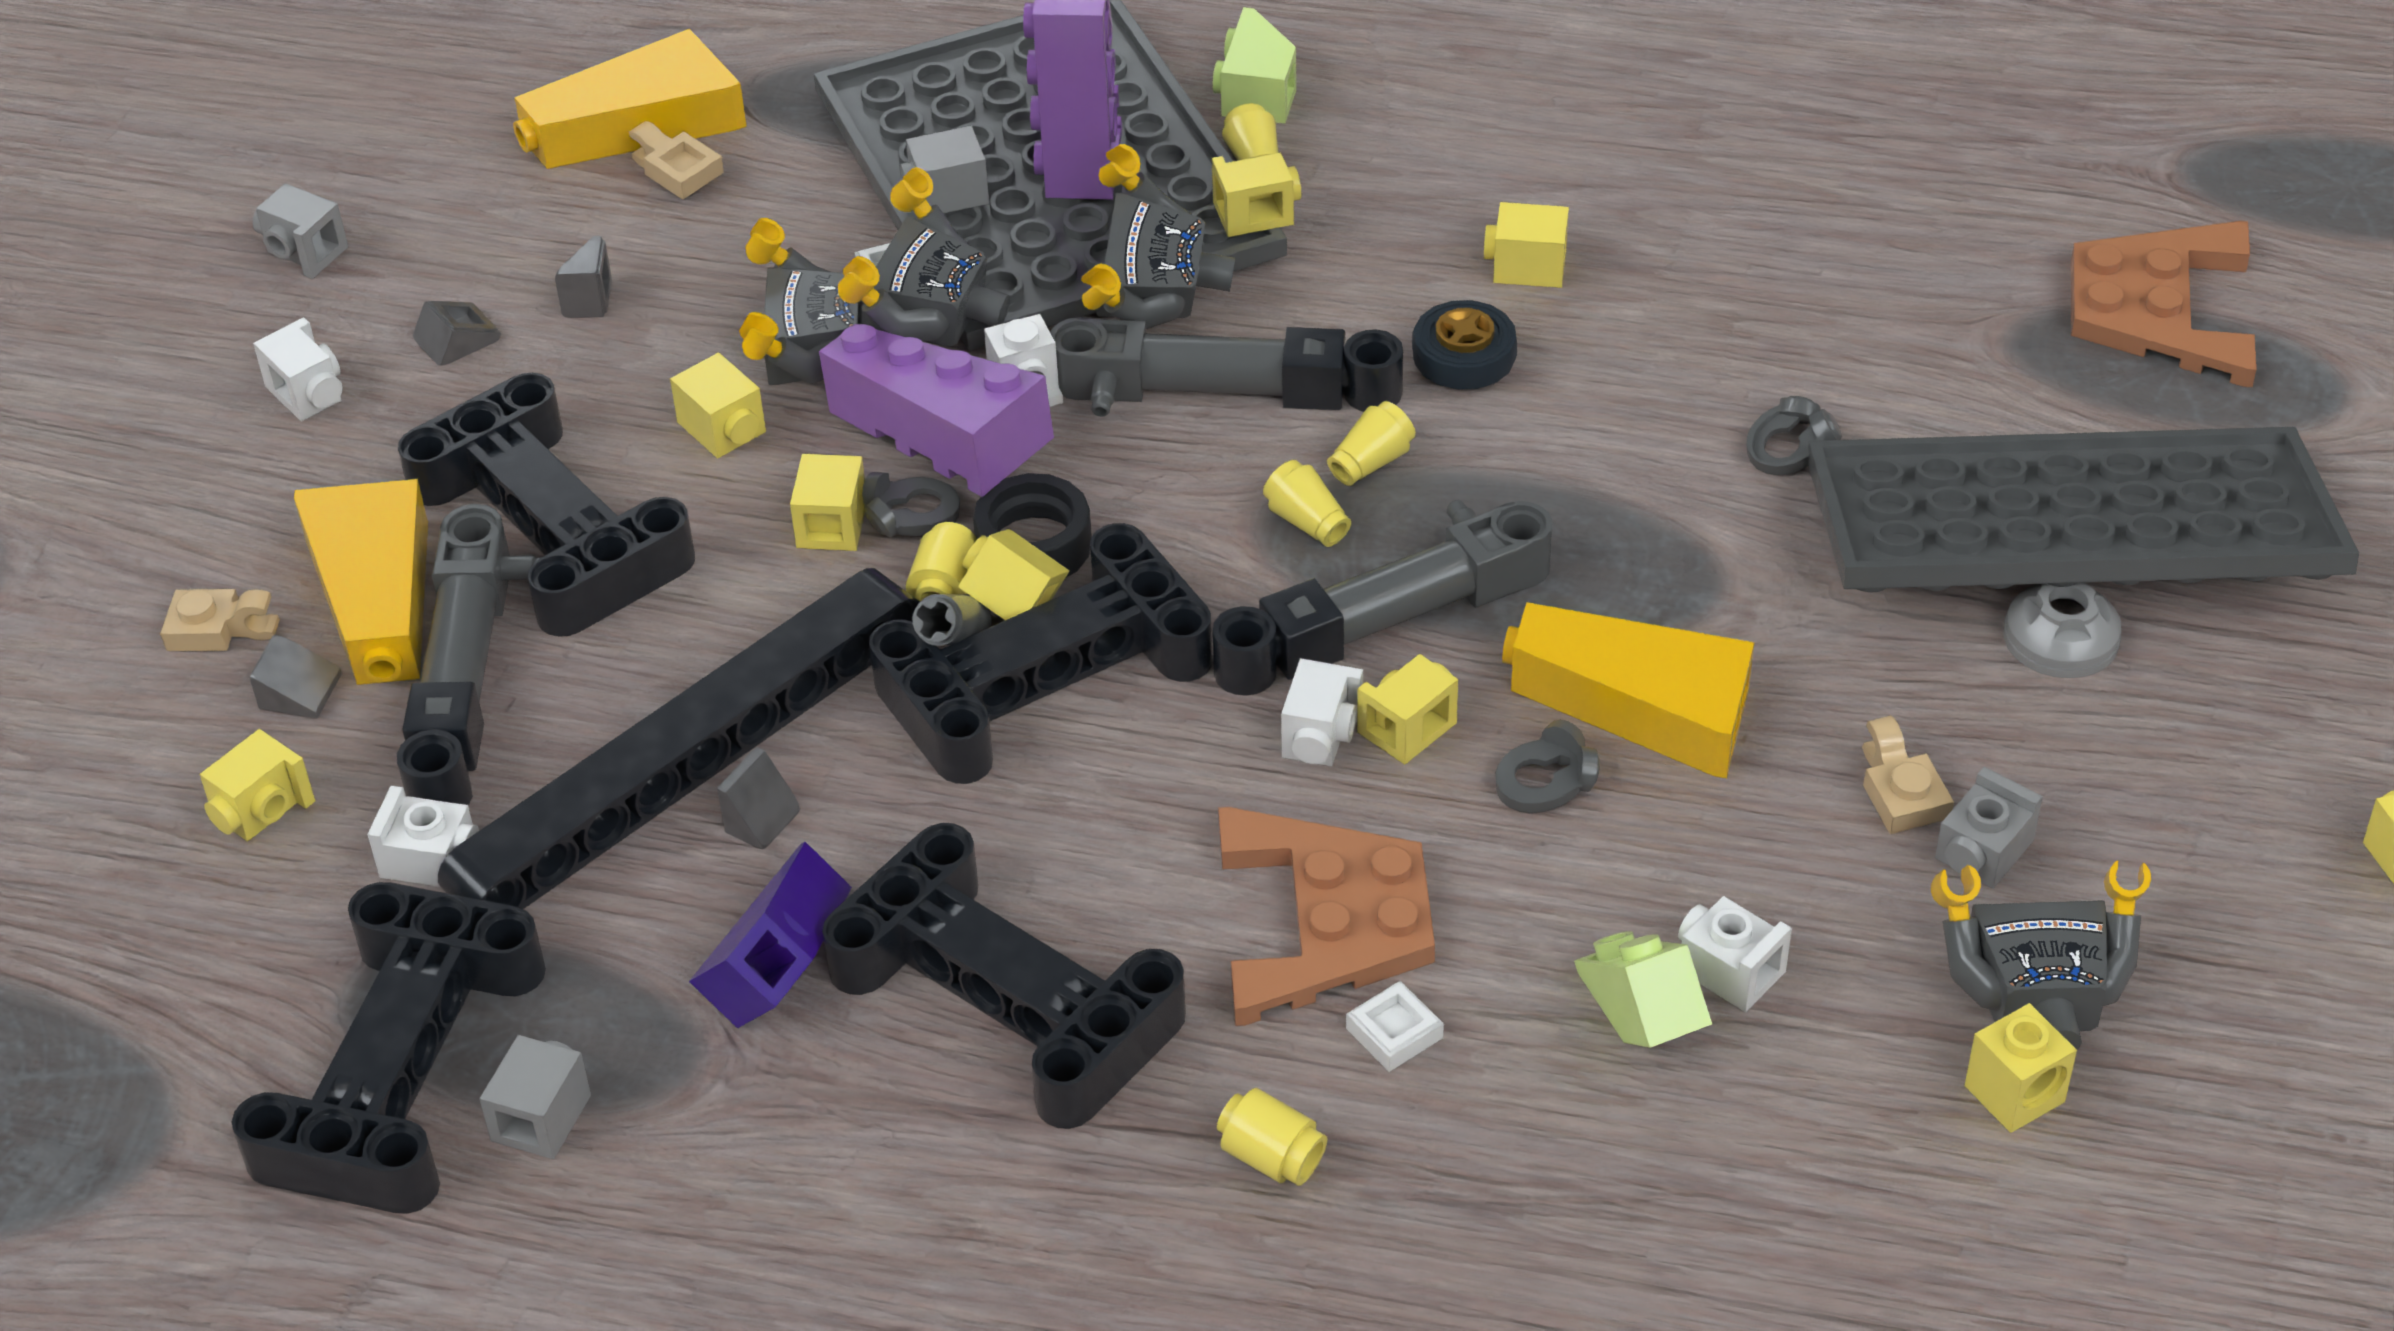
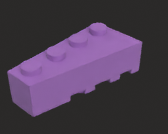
(1075, 94)
(938, 402)

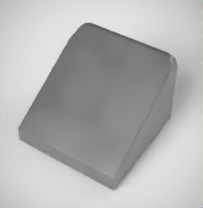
(585, 281)
(453, 330)
(293, 679)
(756, 801)

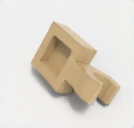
(675, 163)
(212, 616)
(1902, 788)

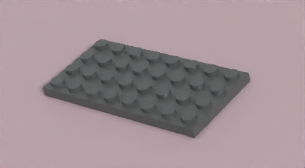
(2077, 509)

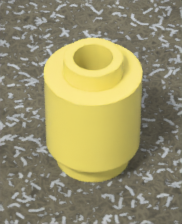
(940, 560)
(1271, 1137)

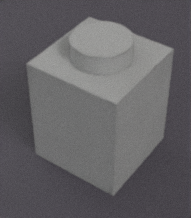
(954, 165)
(535, 1096)

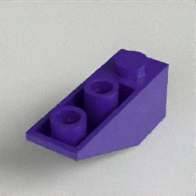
(772, 939)

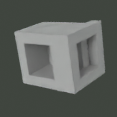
(301, 228)
(1989, 827)

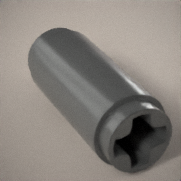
(950, 618)

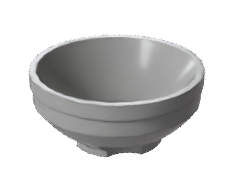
(2061, 642)

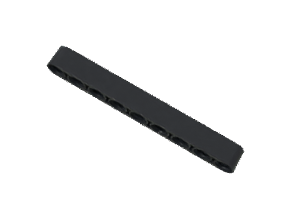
(676, 747)

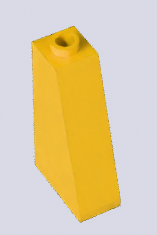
(591, 112)
(372, 570)
(1636, 680)

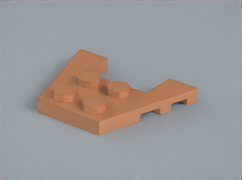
(2137, 296)
(1356, 908)

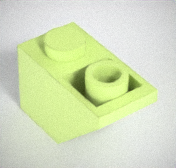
(1256, 67)
(1645, 987)

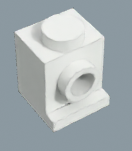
(1027, 346)
(299, 369)
(1319, 711)
(416, 835)
(1735, 951)

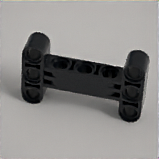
(591, 554)
(955, 691)
(1085, 1028)
(354, 1131)

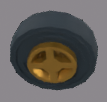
(1464, 344)

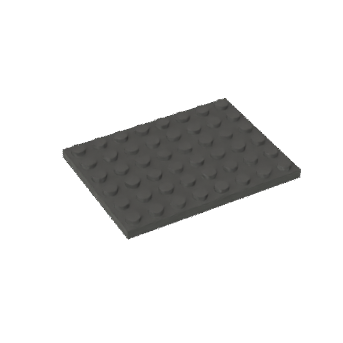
(1030, 241)

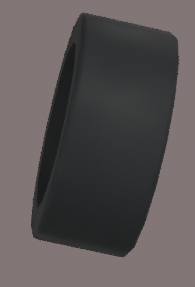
(1040, 497)

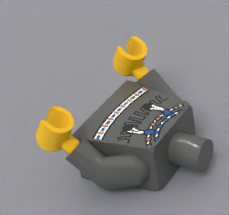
(1150, 251)
(927, 276)
(799, 311)
(2048, 954)

